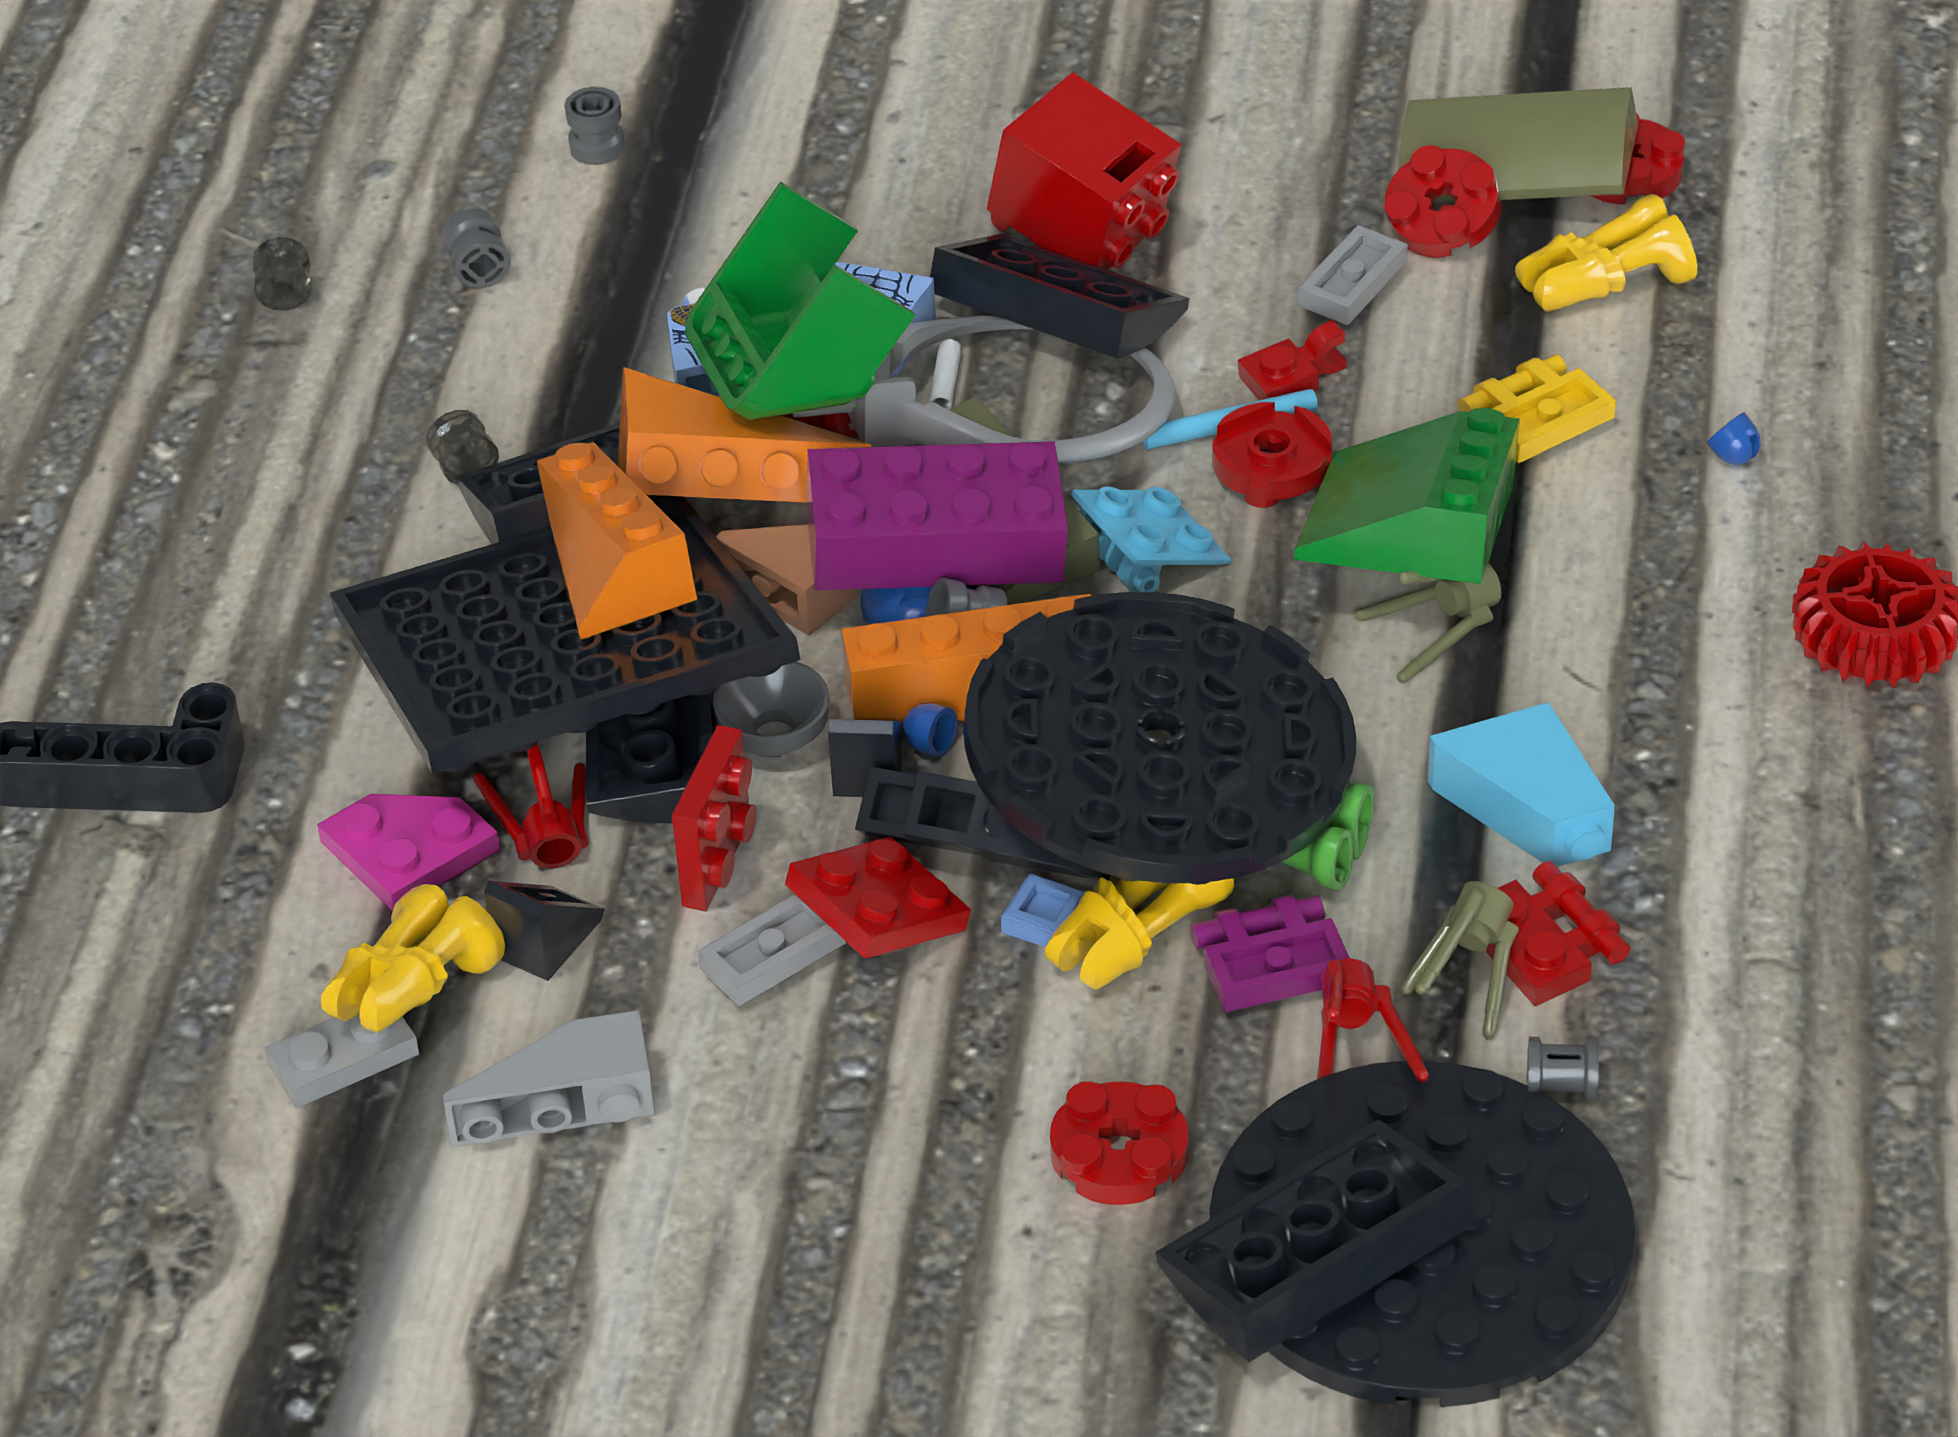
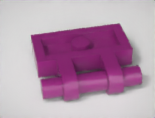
(1268, 951)

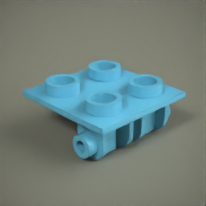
(1144, 532)

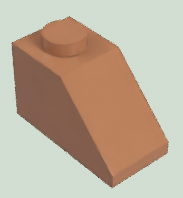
(782, 571)

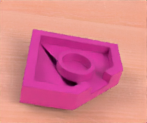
(407, 841)

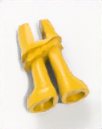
(1594, 265)
(1112, 934)
(410, 957)

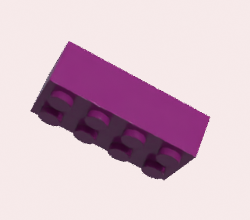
(935, 514)

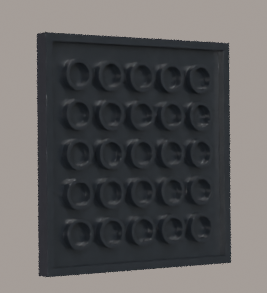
(491, 657)

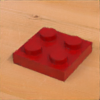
(713, 818)
(877, 897)

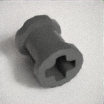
(1563, 1067)

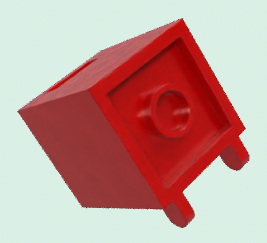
(1083, 175)

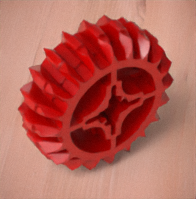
(1877, 614)

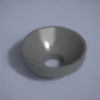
(789, 696)

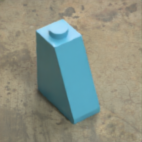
(1525, 784)

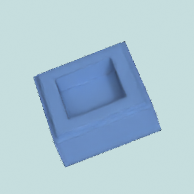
(1039, 909)

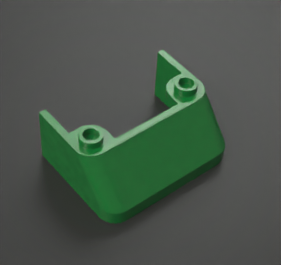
(787, 323)

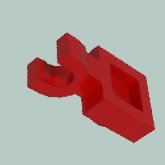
(1290, 369)

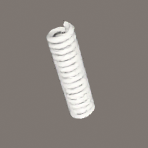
(945, 373)

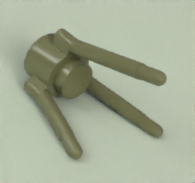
(1454, 598)
(1473, 923)

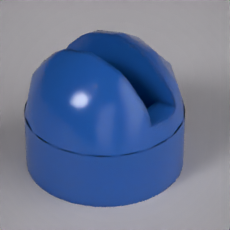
(1736, 441)
(931, 728)

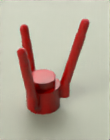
(550, 831)
(1350, 1002)

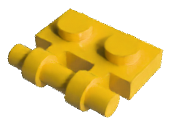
(1547, 402)

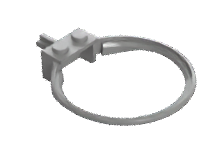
(895, 418)

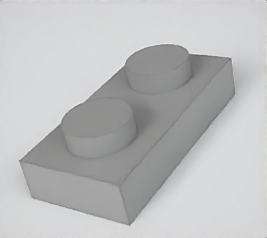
(1352, 275)
(767, 949)
(336, 1056)

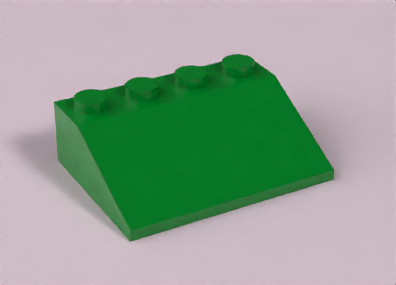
(1417, 499)

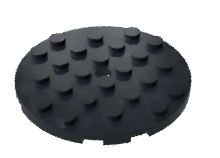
(1239, 785)
(1497, 1300)

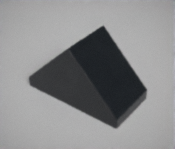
(857, 747)
(539, 924)

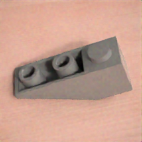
(565, 1080)

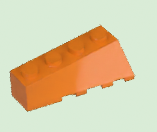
(696, 447)
(612, 542)
(927, 658)

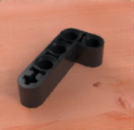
(128, 766)

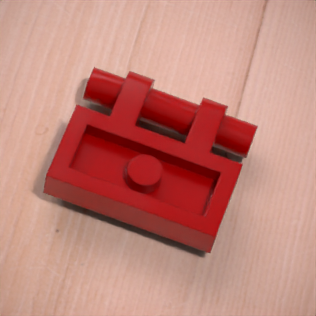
(1543, 956)

